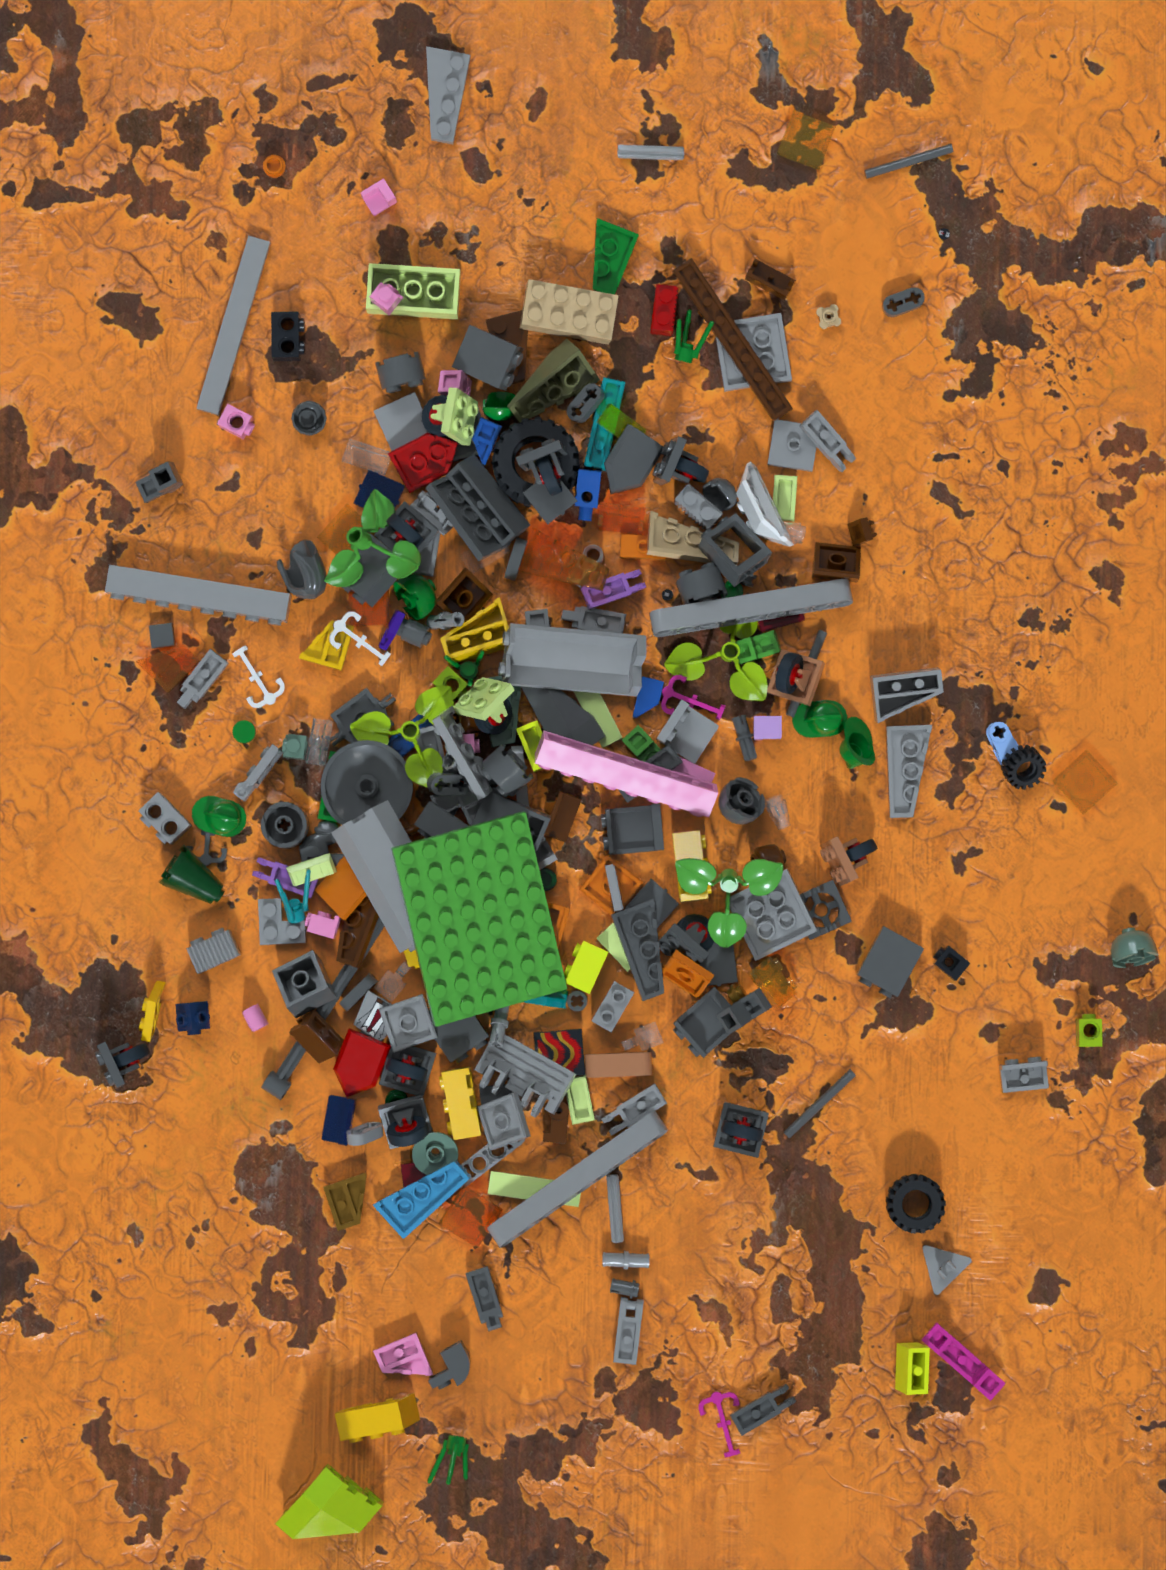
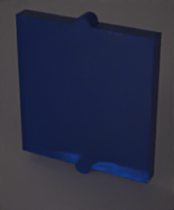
(386, 486)

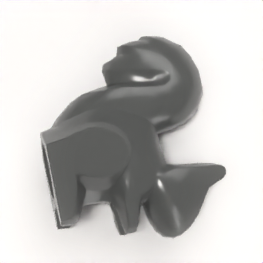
(318, 843)

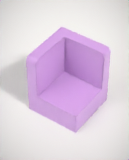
(767, 727)

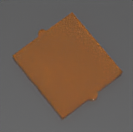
(370, 615)

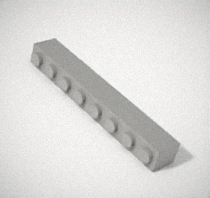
(199, 594)

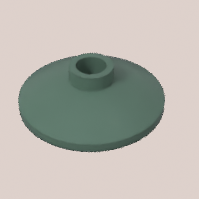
(429, 1162)

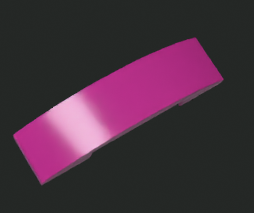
(963, 1361)

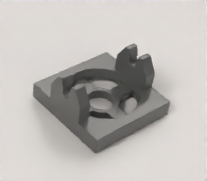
(843, 916)

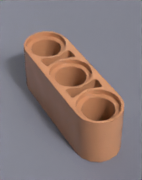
(618, 1064)

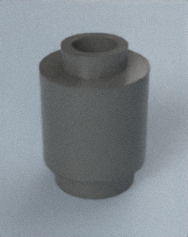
(414, 633)

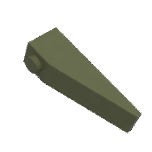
(556, 379)

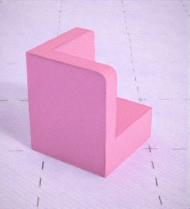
(378, 197)

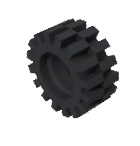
(1028, 776)

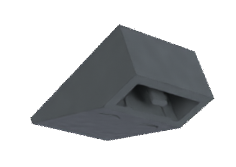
(497, 806)

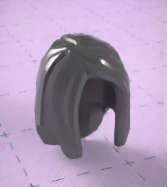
(305, 571)

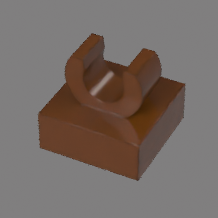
(860, 531)

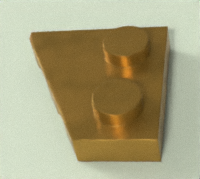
(346, 1200)

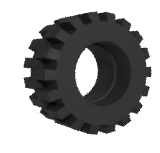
(930, 1217)

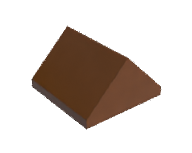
(836, 562)
(464, 595)

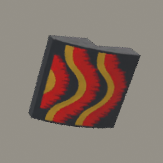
(562, 1047)

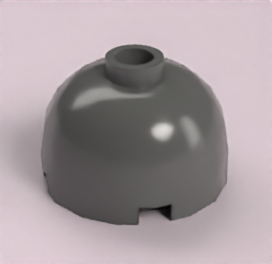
(741, 801)

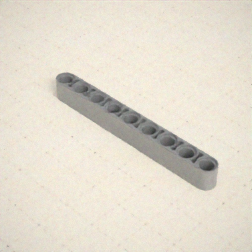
(751, 607)
(577, 1179)

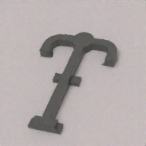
(206, 859)

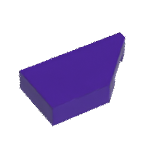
(391, 629)

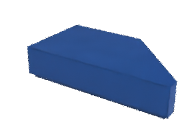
(485, 438)
(648, 696)

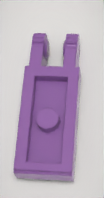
(614, 589)
(280, 872)

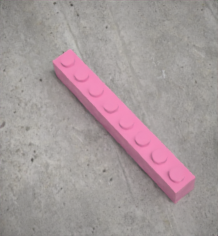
(626, 774)

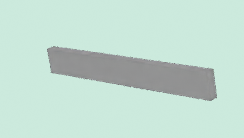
(233, 325)

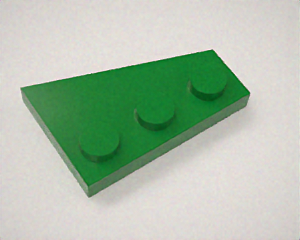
(612, 254)

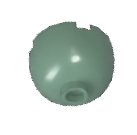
(1133, 947)

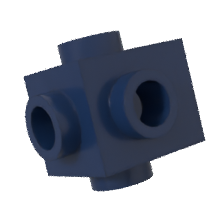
(192, 1017)

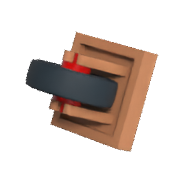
(795, 677)
(840, 860)

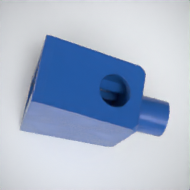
(588, 481)

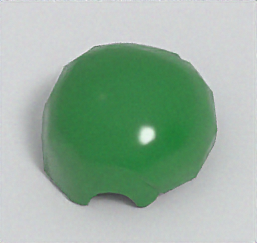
(496, 406)

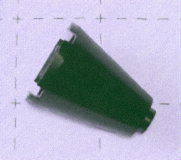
(191, 877)

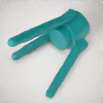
(294, 908)

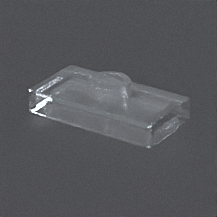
(319, 742)

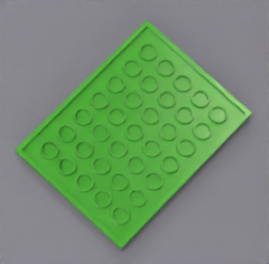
(479, 918)

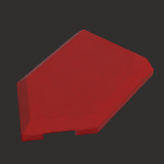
(423, 460)
(360, 1062)

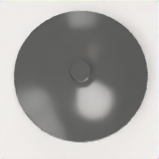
(364, 777)

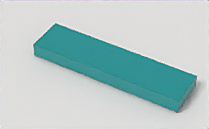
(601, 439)

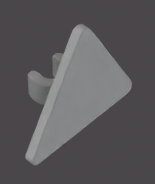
(943, 1266)

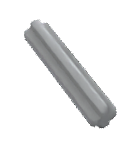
(650, 152)
(615, 1208)

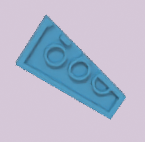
(417, 1201)

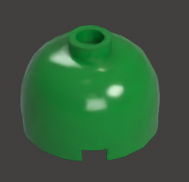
(417, 595)

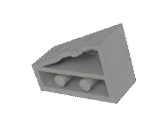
(901, 690)

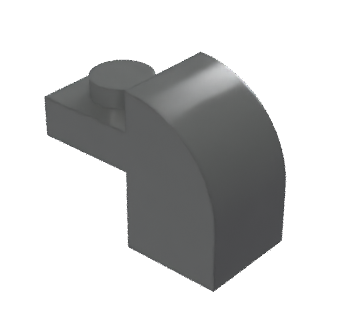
(160, 481)
(743, 1011)
(458, 1366)

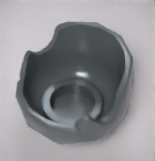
(309, 418)
(720, 493)

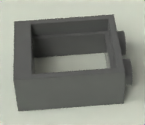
(713, 552)

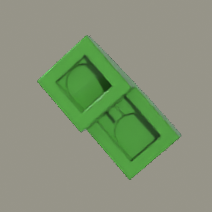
(758, 647)
(640, 744)

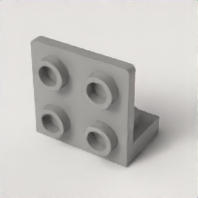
(687, 732)

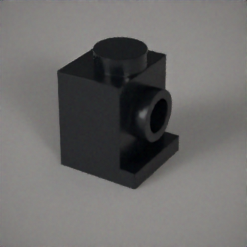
(958, 966)

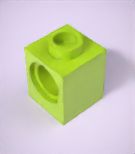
(447, 675)
(1094, 1040)

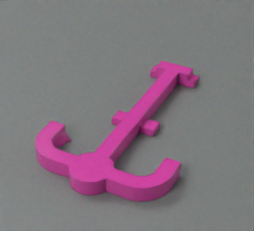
(668, 692)
(716, 1398)

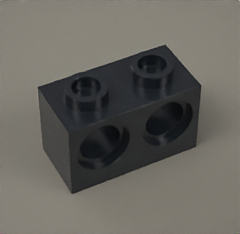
(280, 337)

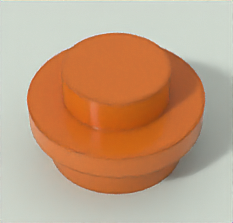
(274, 166)

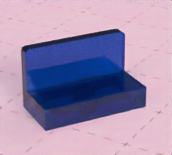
(338, 1119)

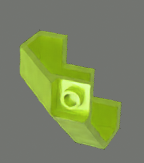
(330, 1508)

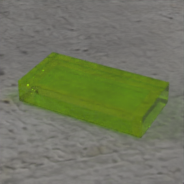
(616, 421)

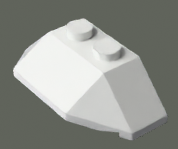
(760, 508)

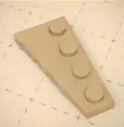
(679, 541)

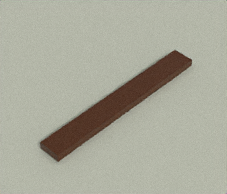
(732, 340)

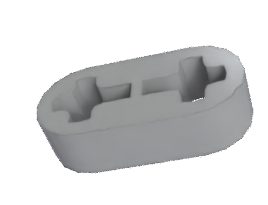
(364, 1133)

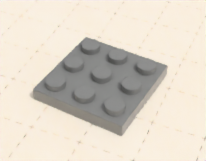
(769, 343)
(773, 918)

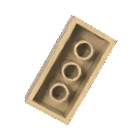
(568, 311)

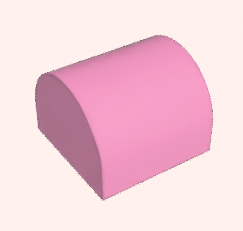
(255, 1018)

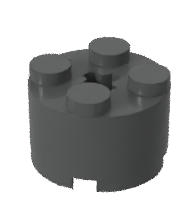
(400, 371)
(701, 584)
(506, 771)
(274, 818)

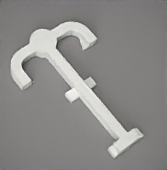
(339, 626)
(269, 698)

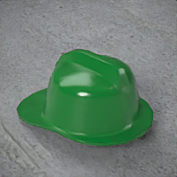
(820, 719)
(857, 744)
(218, 816)

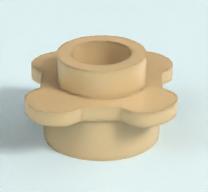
(824, 321)

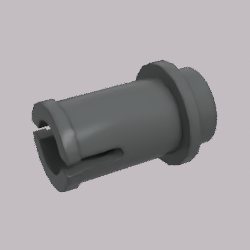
(624, 1287)

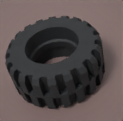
(520, 435)

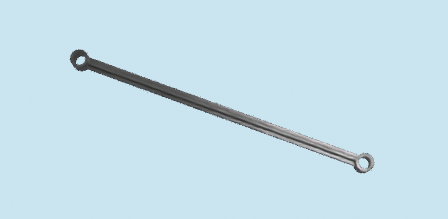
(277, 1083)

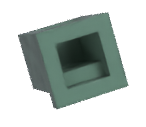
(295, 746)

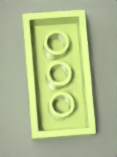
(425, 290)

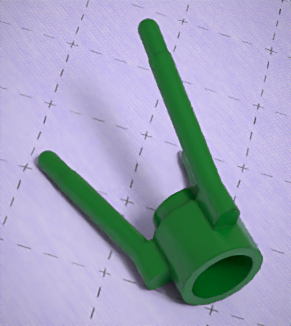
(683, 350)
(468, 669)
(455, 1446)

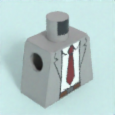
(369, 1016)

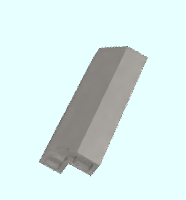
(573, 659)
(367, 849)

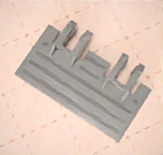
(527, 1072)

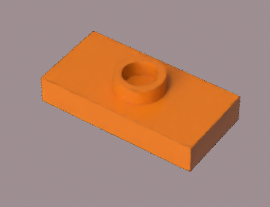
(636, 547)

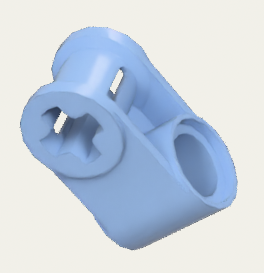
(1001, 745)

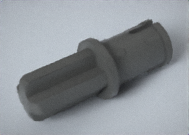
(744, 738)

